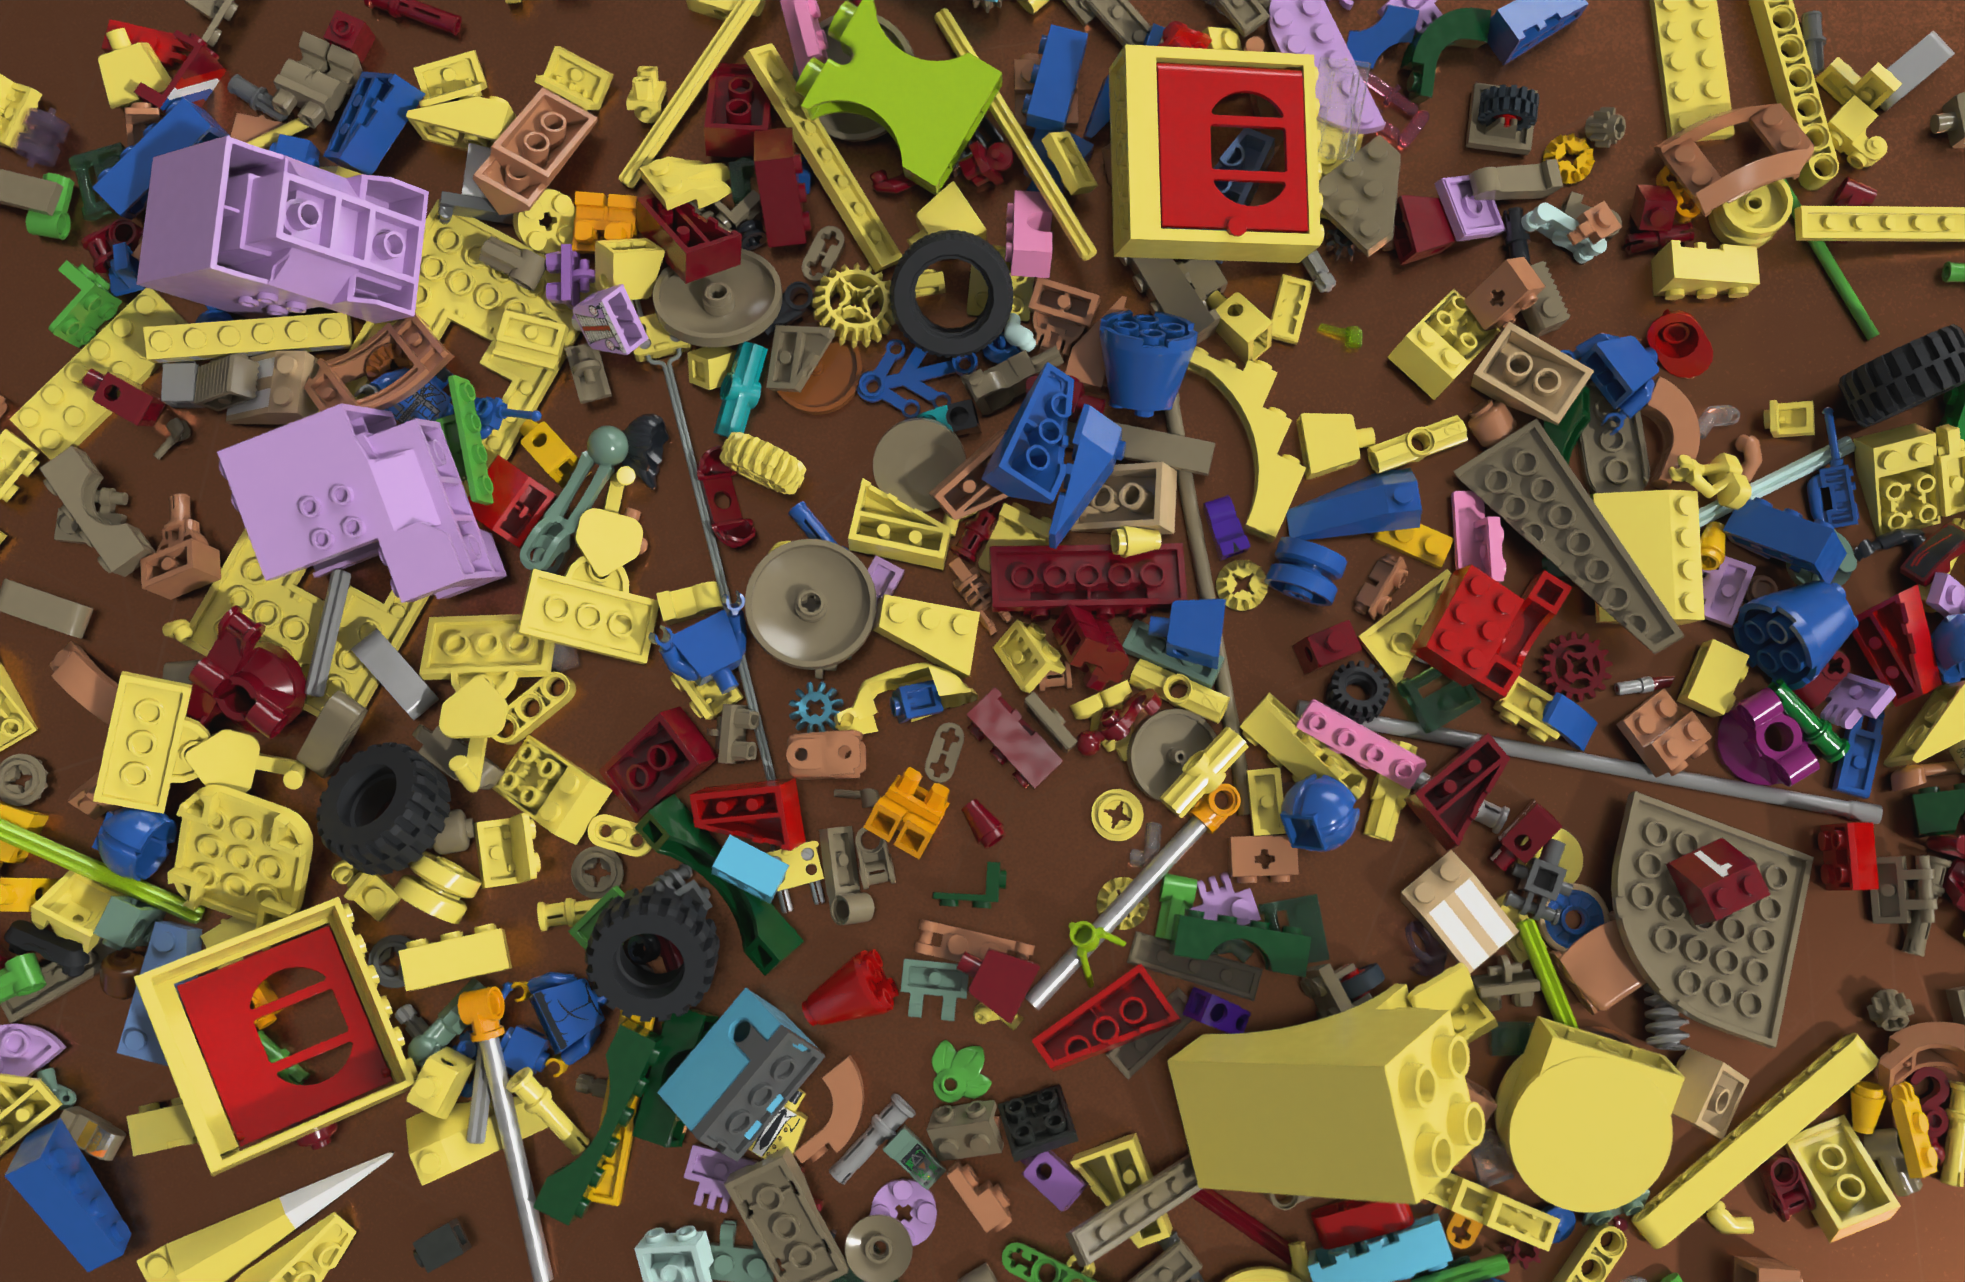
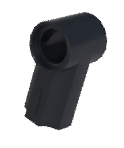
(790, 312)

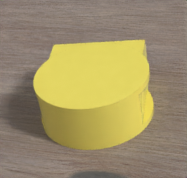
(1587, 1117)

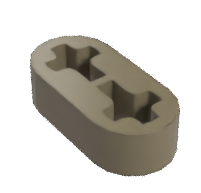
(817, 250)
(937, 749)

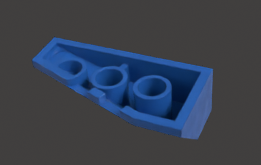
(1094, 454)
(1364, 506)

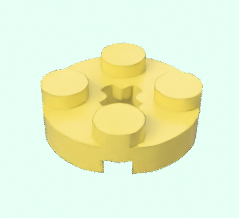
(560, 230)

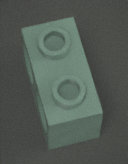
(127, 923)

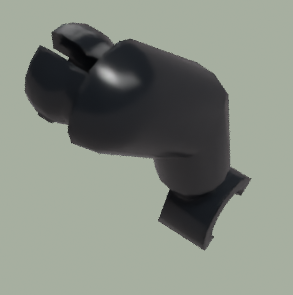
(1910, 536)

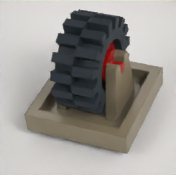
(1502, 118)

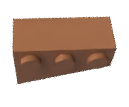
(963, 489)

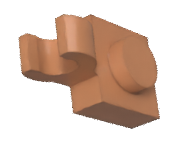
(1596, 224)

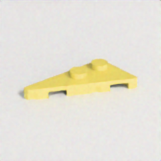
(1394, 634)

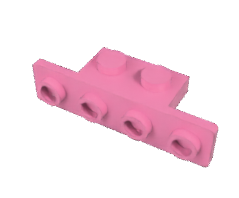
(804, 31)
(1475, 537)
(1361, 744)

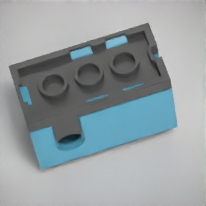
(741, 1075)

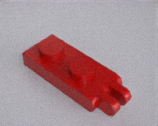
(163, 43)

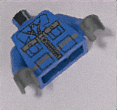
(425, 404)

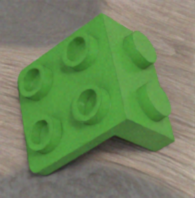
(89, 308)

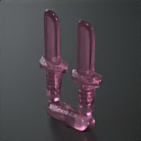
(1391, 95)

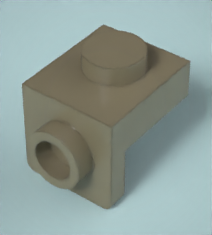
(746, 210)

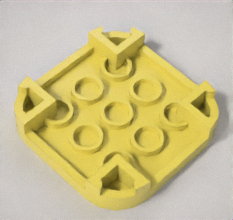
(241, 855)

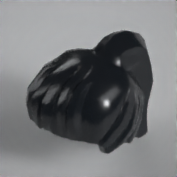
(645, 444)

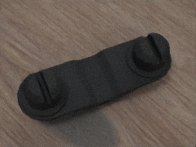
(26, 936)

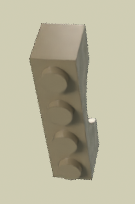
(75, 482)

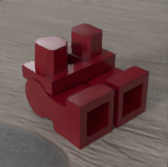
(1090, 646)

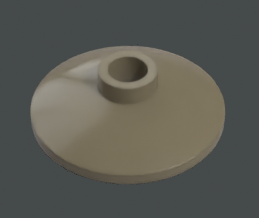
(866, 1261)

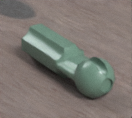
(442, 1030)

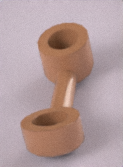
(1916, 774)

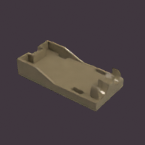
(785, 1220)

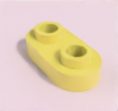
(620, 837)

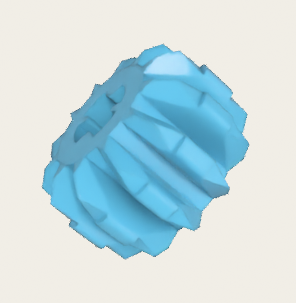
(816, 697)

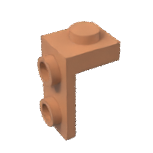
(138, 119)

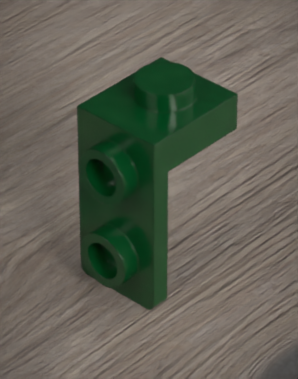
(994, 881)

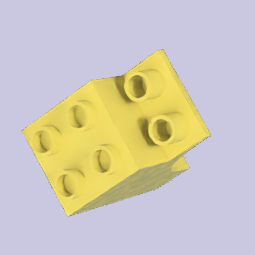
(1332, 1105)

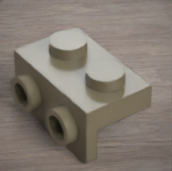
(965, 1130)

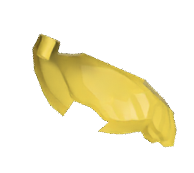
(860, 715)

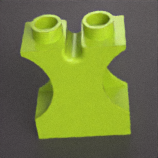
(920, 102)

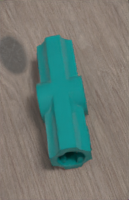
(740, 389)

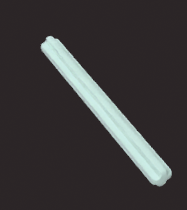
(1780, 478)

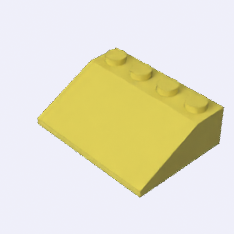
(1664, 542)

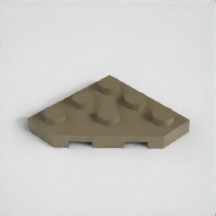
(1363, 195)

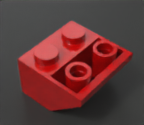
(517, 502)
(1848, 856)

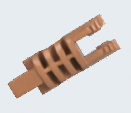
(976, 593)

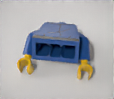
(567, 1014)

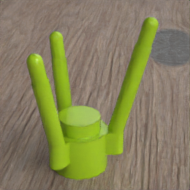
(1086, 939)

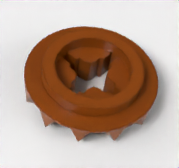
(380, 360)

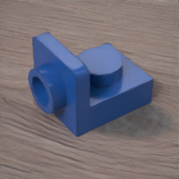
(123, 271)
(915, 701)

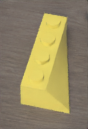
(1277, 732)

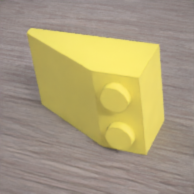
(463, 121)
(1934, 728)
(1841, 1179)

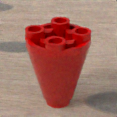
(852, 992)

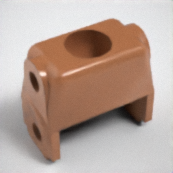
(823, 755)
(1598, 968)

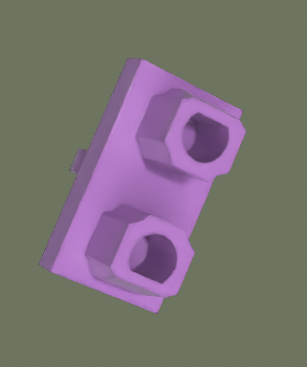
(574, 276)

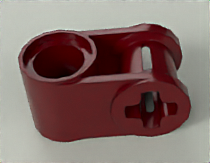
(101, 242)
(1818, 689)
(1787, 1191)

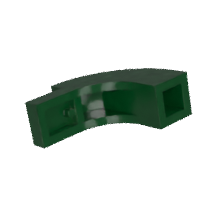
(1456, 28)

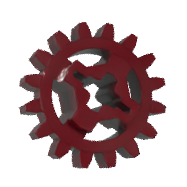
(1586, 674)

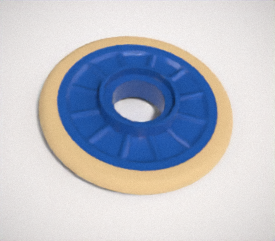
(1587, 903)

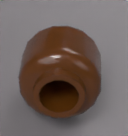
(119, 972)

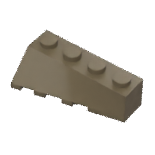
(1171, 292)

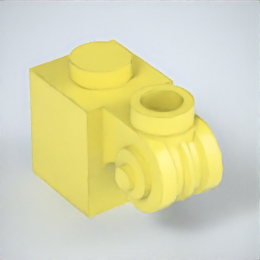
(1849, 134)

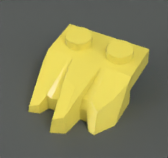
(683, 180)

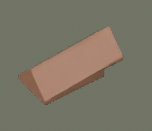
(532, 152)

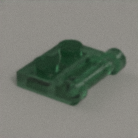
(101, 159)
(1439, 705)
(1300, 913)

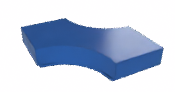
(1394, 27)

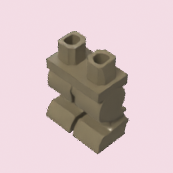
(317, 81)

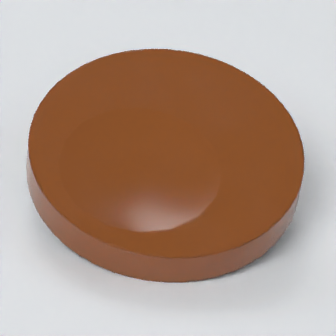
(831, 382)

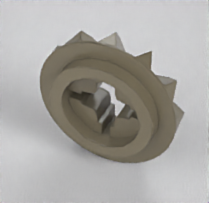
(10, 772)
(588, 860)

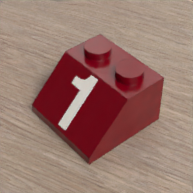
(1716, 881)

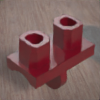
(984, 163)

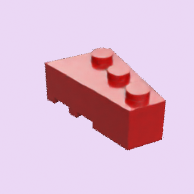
(1899, 645)
(752, 810)

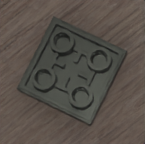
(1037, 1123)

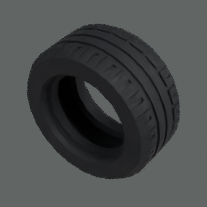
(956, 340)

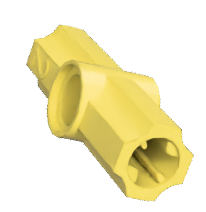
(1433, 437)
(1197, 700)
(1204, 772)
(1386, 803)

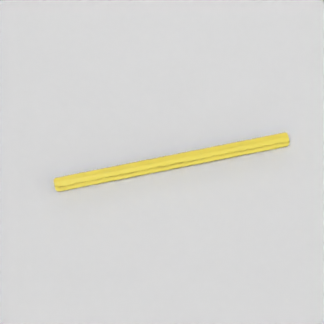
(688, 91)
(1023, 148)

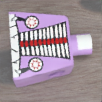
(609, 321)

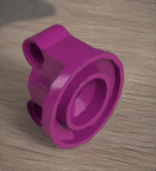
(1744, 749)

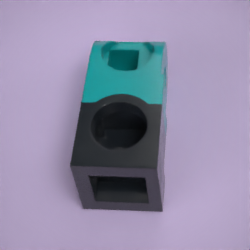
(958, 416)

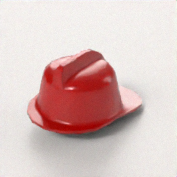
(1680, 344)

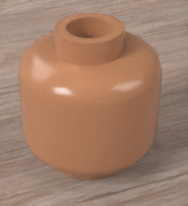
(1491, 423)

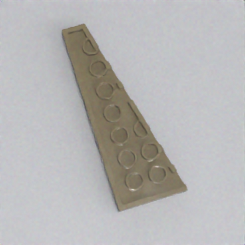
(1548, 506)

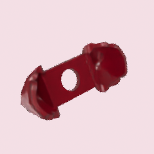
(728, 522)

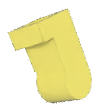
(689, 602)

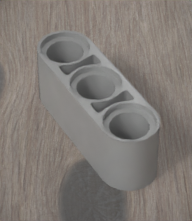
(1917, 66)
(395, 674)

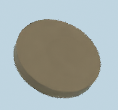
(915, 459)
(1163, 746)

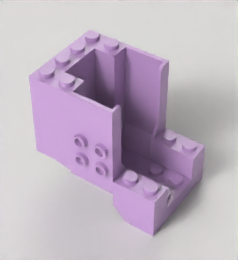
(233, 235)
(356, 490)

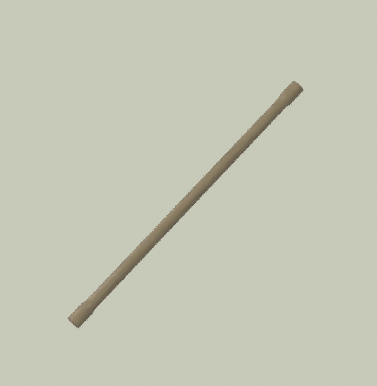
(1206, 591)

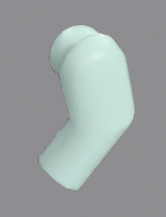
(1018, 335)

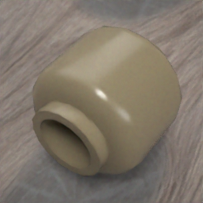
(455, 834)

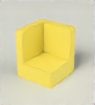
(710, 365)

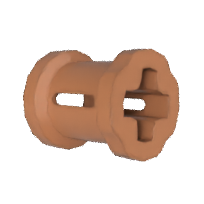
(1054, 681)

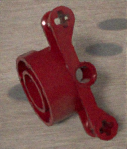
(242, 665)

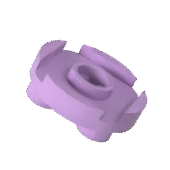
(912, 1193)

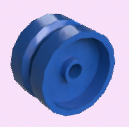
(1306, 571)

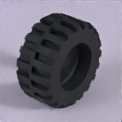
(1906, 376)
(404, 828)
(645, 992)

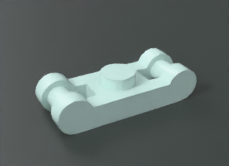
(1556, 226)

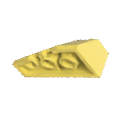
(441, 1144)
(306, 1256)

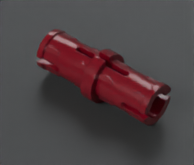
(1658, 239)

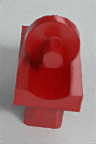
(1179, 35)

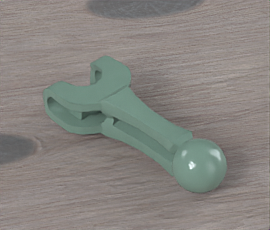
(556, 535)

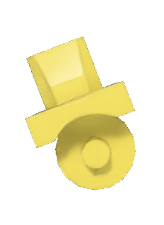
(646, 94)

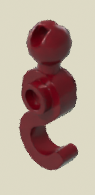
(1117, 723)
(1935, 1114)

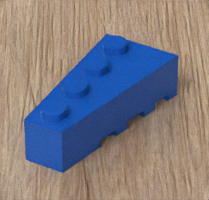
(68, 1195)

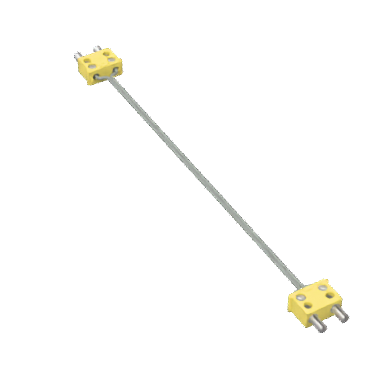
(661, 345)

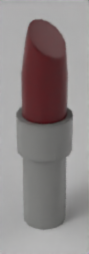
(1643, 685)

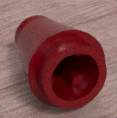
(983, 824)

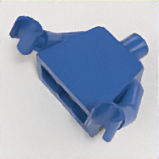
(1620, 372)
(708, 647)

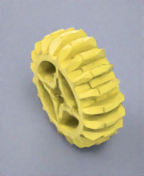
(847, 284)
(762, 463)

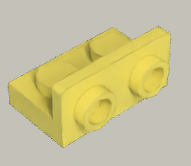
(1027, 654)

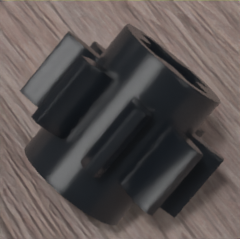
(1341, 250)

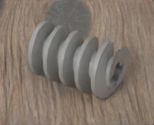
(1666, 1023)

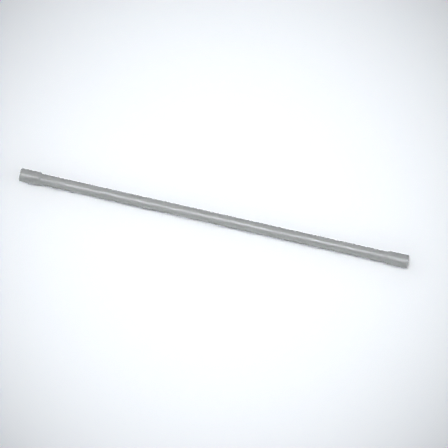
(1850, 809)

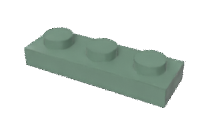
(1153, 650)

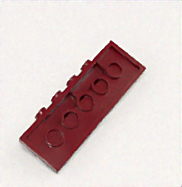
(1086, 576)

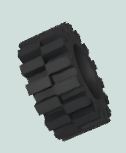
(1360, 676)

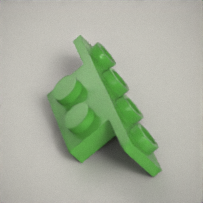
(465, 440)

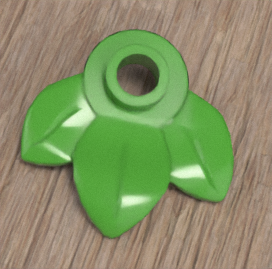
(962, 1068)

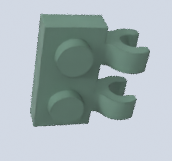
(934, 979)
(737, 1262)

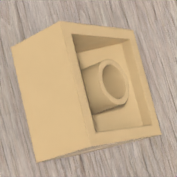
(1708, 1093)

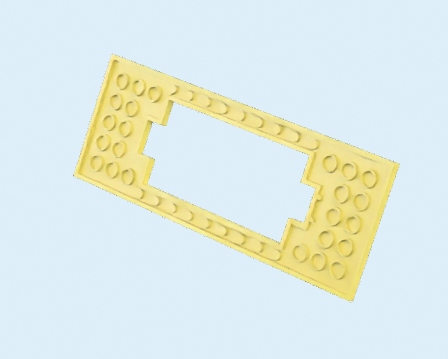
(450, 289)

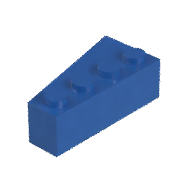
(128, 181)

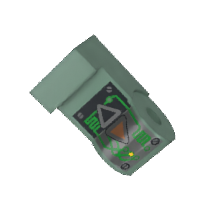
(914, 1157)

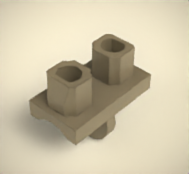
(588, 373)
(732, 734)
(1506, 980)

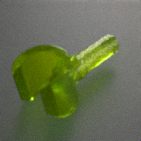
(1352, 334)

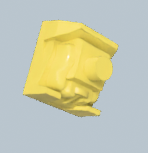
(73, 908)

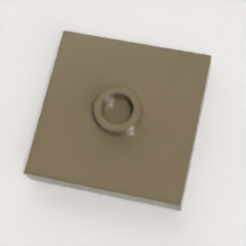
(1050, 722)

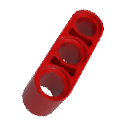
(1358, 1221)

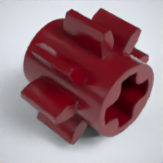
(1529, 1255)

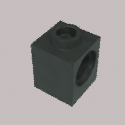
(441, 1246)

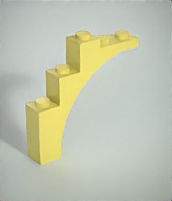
(1274, 475)

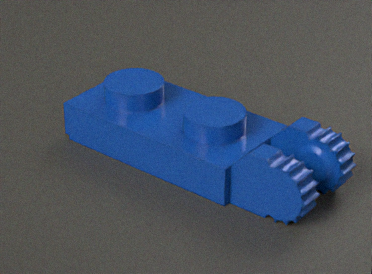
(1858, 765)

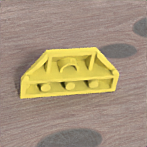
(23, 1107)

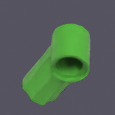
(59, 224)
(1175, 896)
(21, 977)

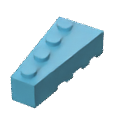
(1385, 1257)

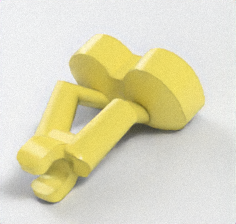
(1723, 472)
(1094, 706)

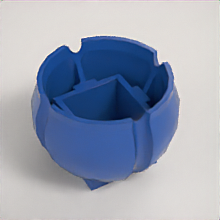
(1949, 647)
(1319, 814)
(135, 841)

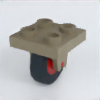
(1340, 988)

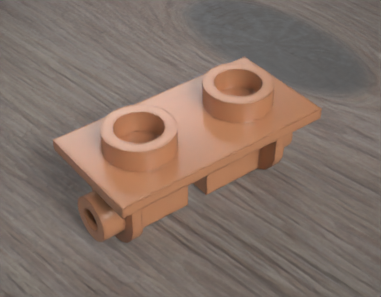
(1389, 576)

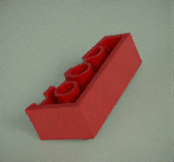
(1110, 1019)

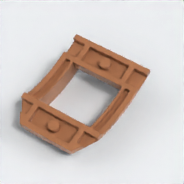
(1703, 182)
(417, 342)

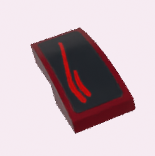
(1935, 554)

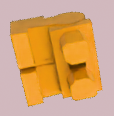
(603, 219)
(910, 811)

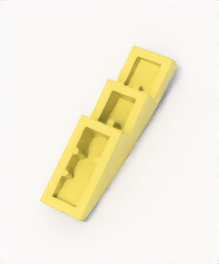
(1495, 1210)

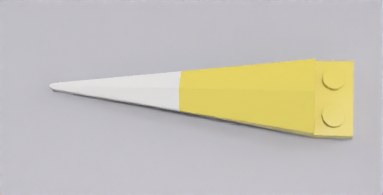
(236, 1242)

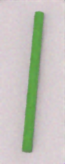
(1840, 281)

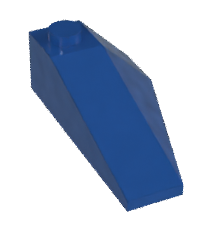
(1032, 450)

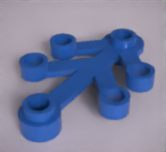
(910, 378)

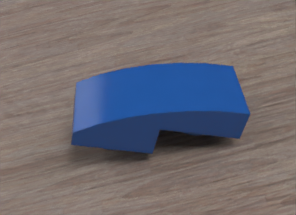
(1569, 721)

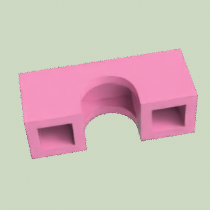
(1029, 235)

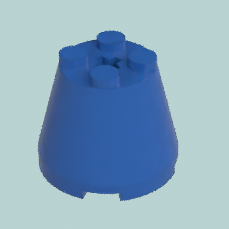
(1145, 359)
(1795, 631)

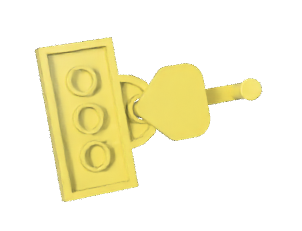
(581, 606)
(484, 663)
(150, 744)

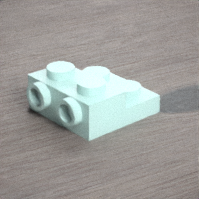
(674, 1256)

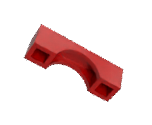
(1540, 605)

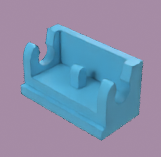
(749, 869)

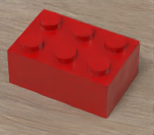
(1467, 625)

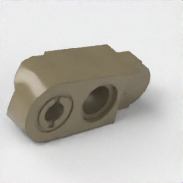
(441, 749)

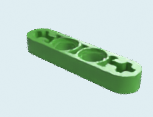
(1063, 1272)

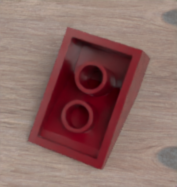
(735, 111)
(658, 762)

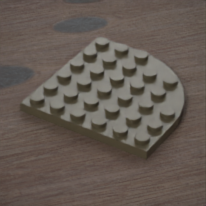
(1716, 972)

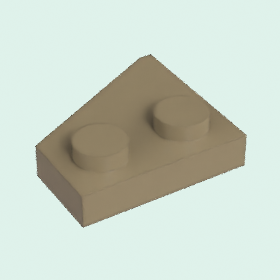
(796, 355)

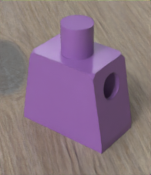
(1062, 1186)

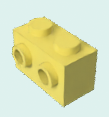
(1714, 678)

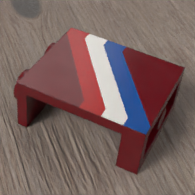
(192, 81)

